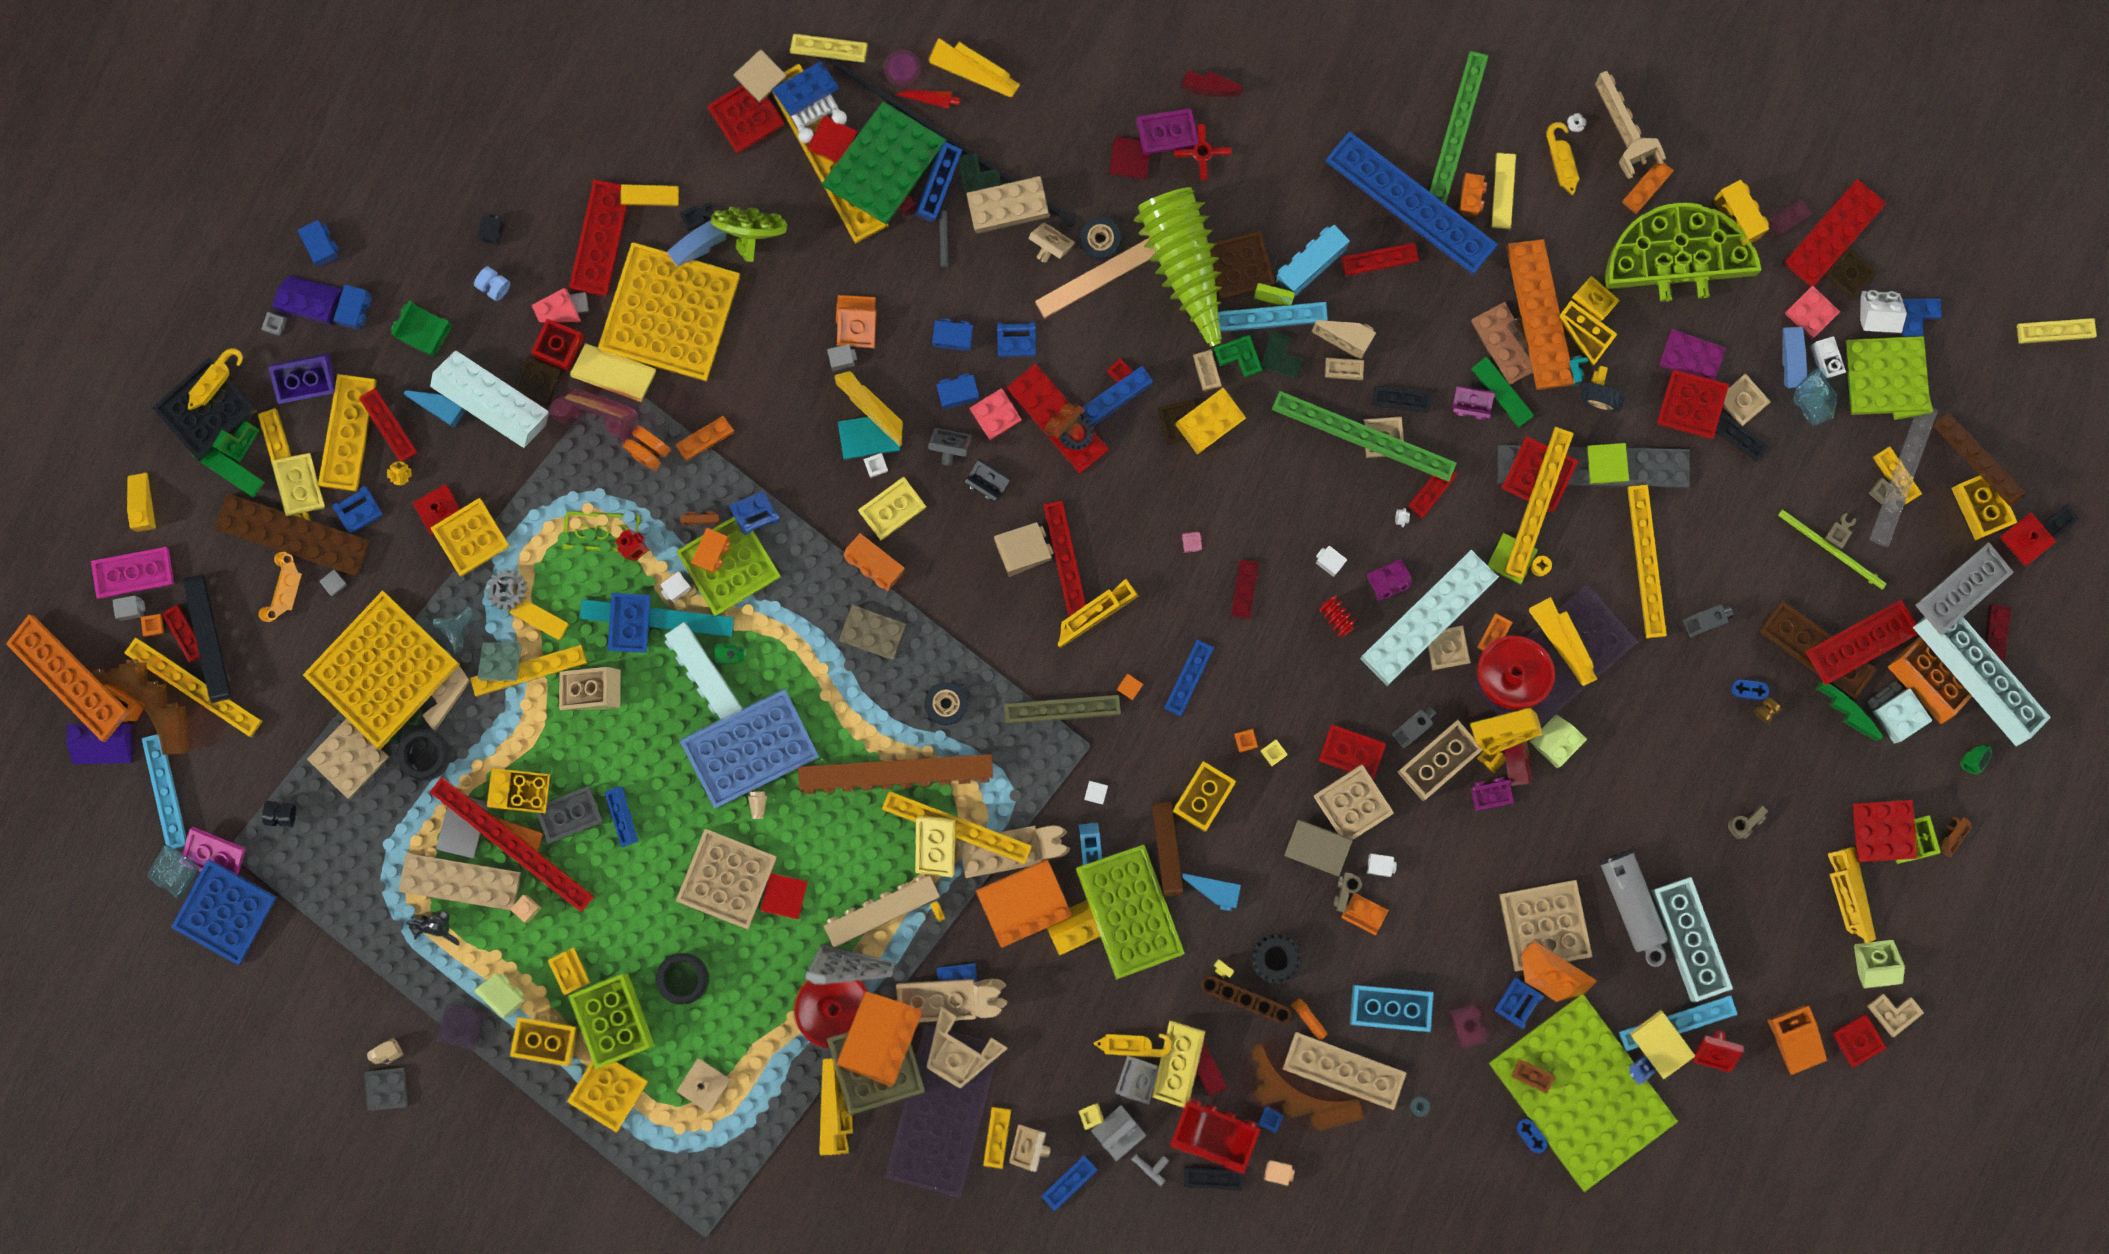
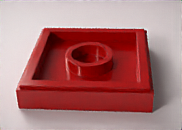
(831, 139)
(784, 896)
(1859, 1040)

